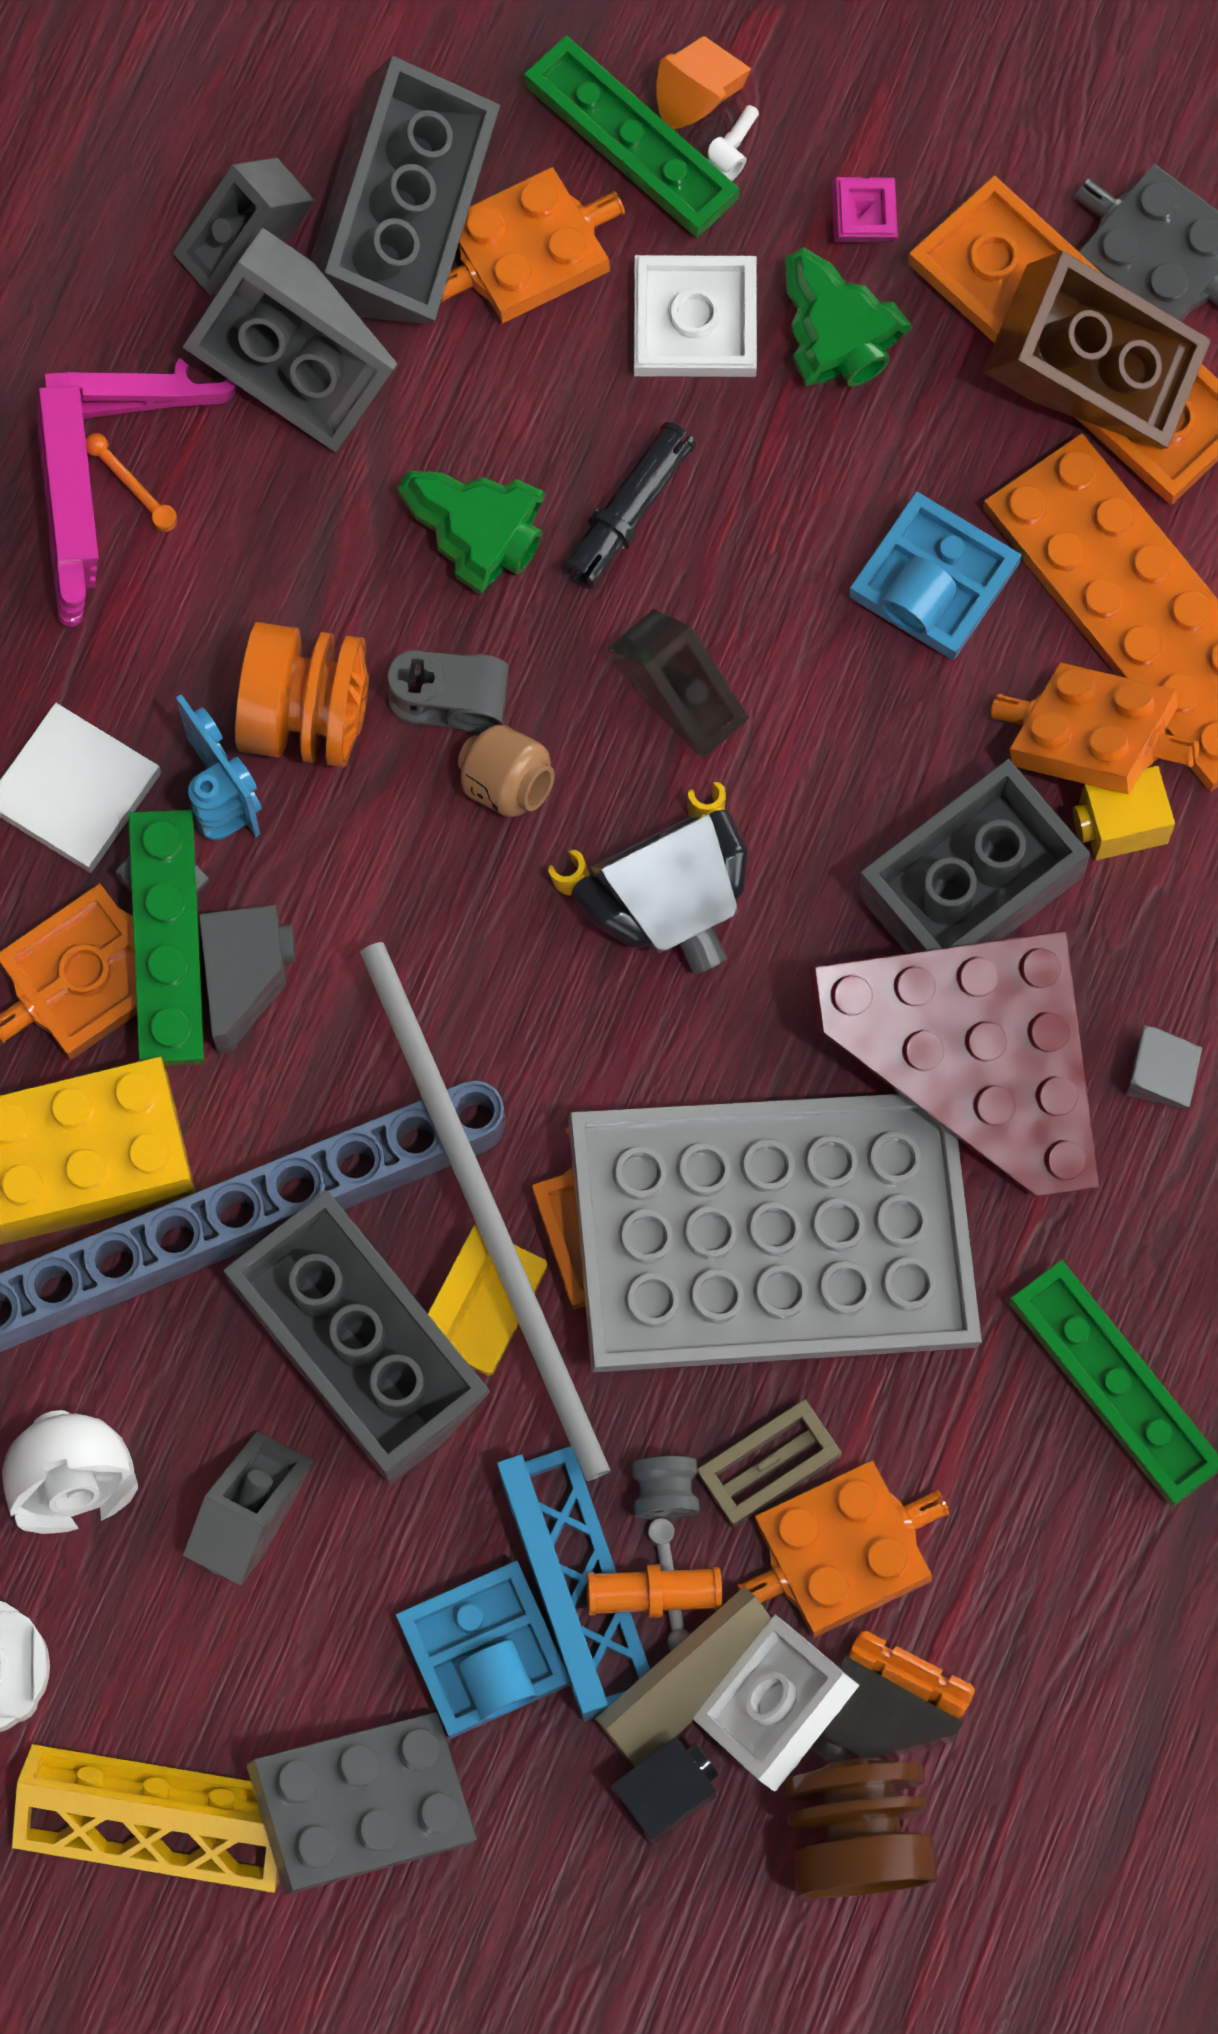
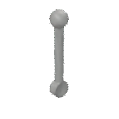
(661, 1534)

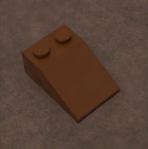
(1096, 351)

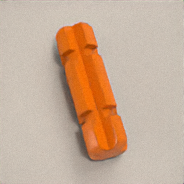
(912, 1674)

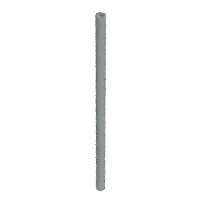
(485, 1212)

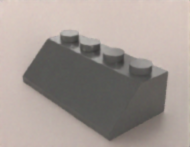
(403, 192)
(357, 1336)

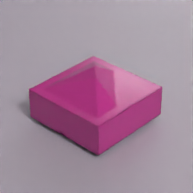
(864, 209)

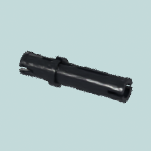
(615, 523)

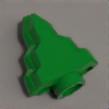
(838, 323)
(476, 523)

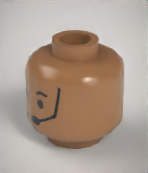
(505, 771)

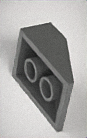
(292, 341)

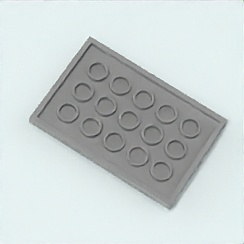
(771, 1232)

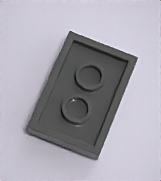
(361, 1803)

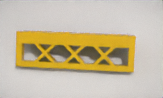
(150, 1804)

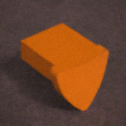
(697, 82)

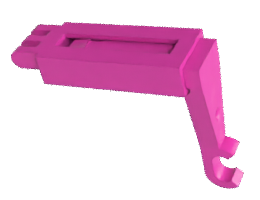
(64, 459)

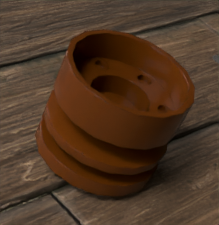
(859, 1829)

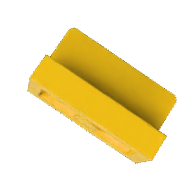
(475, 1307)

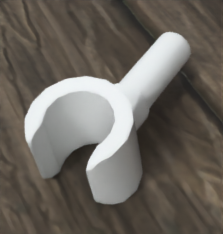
(724, 151)

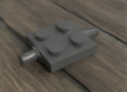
(1156, 242)

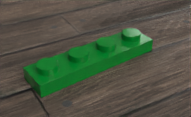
(632, 136)
(166, 937)
(1116, 1383)

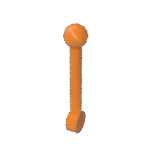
(163, 516)

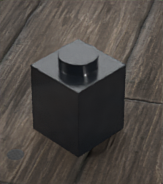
(666, 1789)

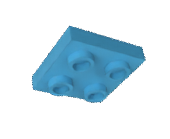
(935, 575)
(483, 1649)

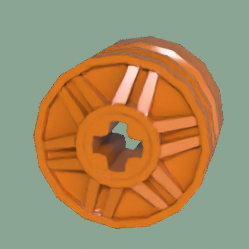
(300, 694)

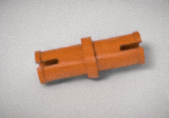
(654, 1591)

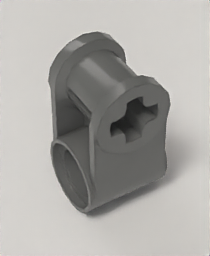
(455, 691)

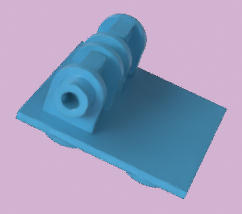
(224, 791)

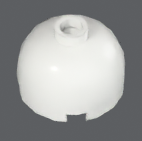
(65, 1469)

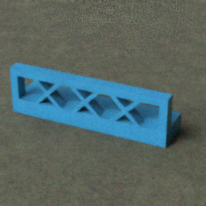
(551, 1575)

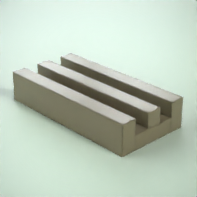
(723, 1494)

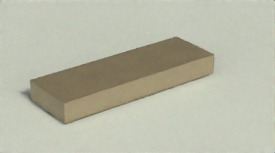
(680, 1684)

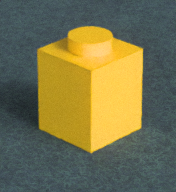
(1125, 822)

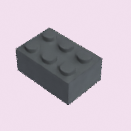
(974, 867)

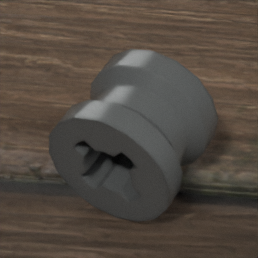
(665, 1487)

